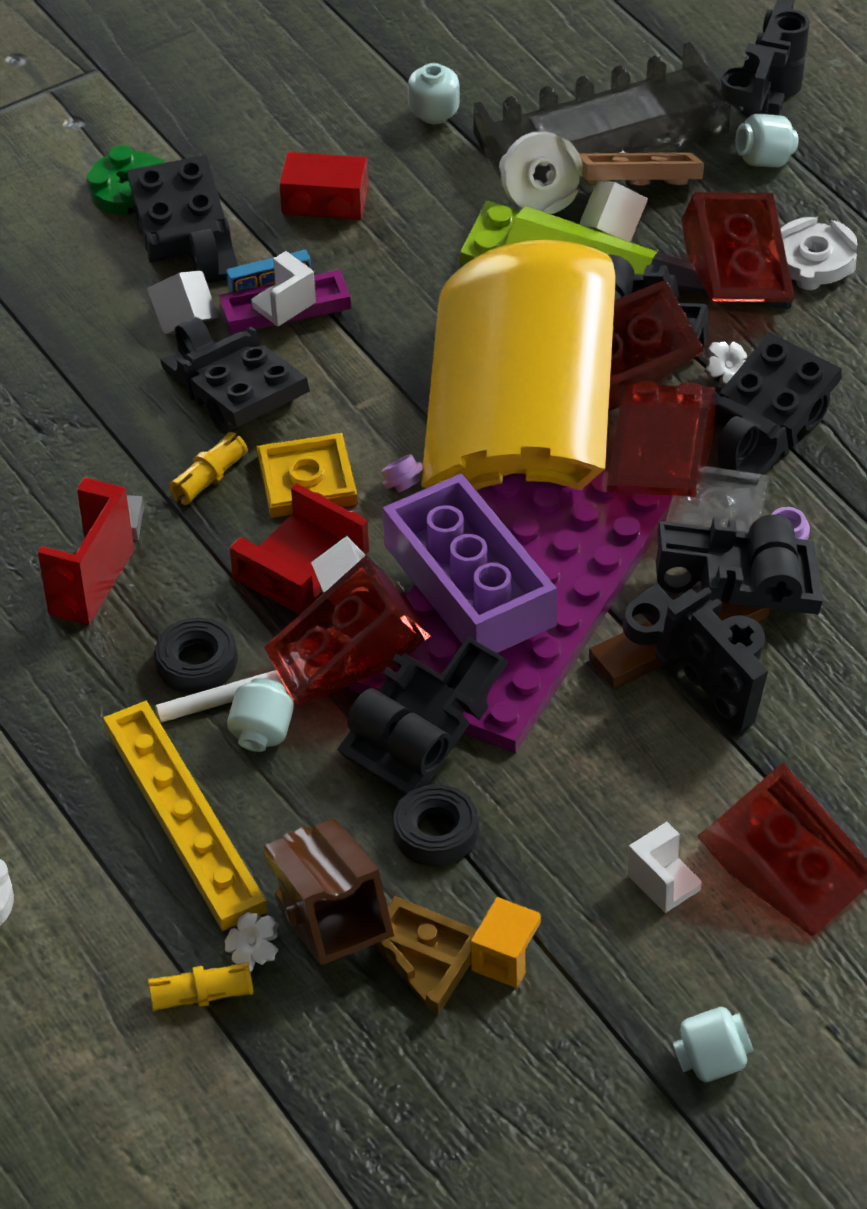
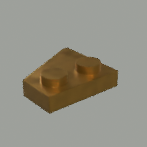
(427, 951)

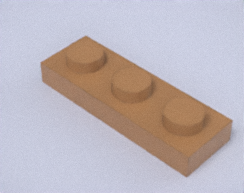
(641, 167)

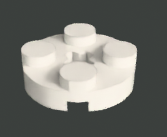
(519, 166)
(834, 252)

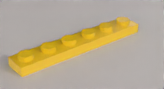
(184, 815)

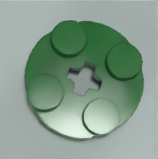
(109, 172)

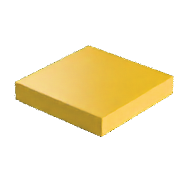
(314, 463)

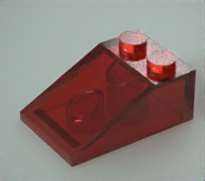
(737, 247)
(648, 339)
(662, 439)
(346, 634)
(788, 851)

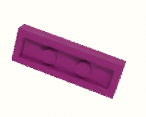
(239, 314)

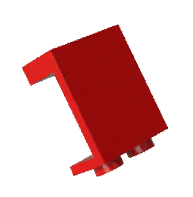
(283, 561)
(81, 581)

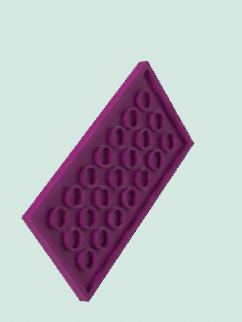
(588, 550)

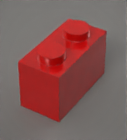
(324, 185)

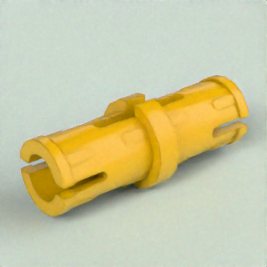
(208, 468)
(200, 986)

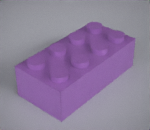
(469, 565)

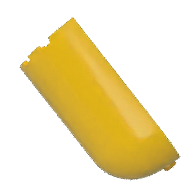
(522, 367)

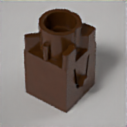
(329, 891)

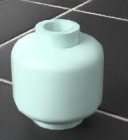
(433, 93)
(766, 140)
(260, 714)
(713, 1044)

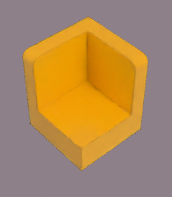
(502, 941)

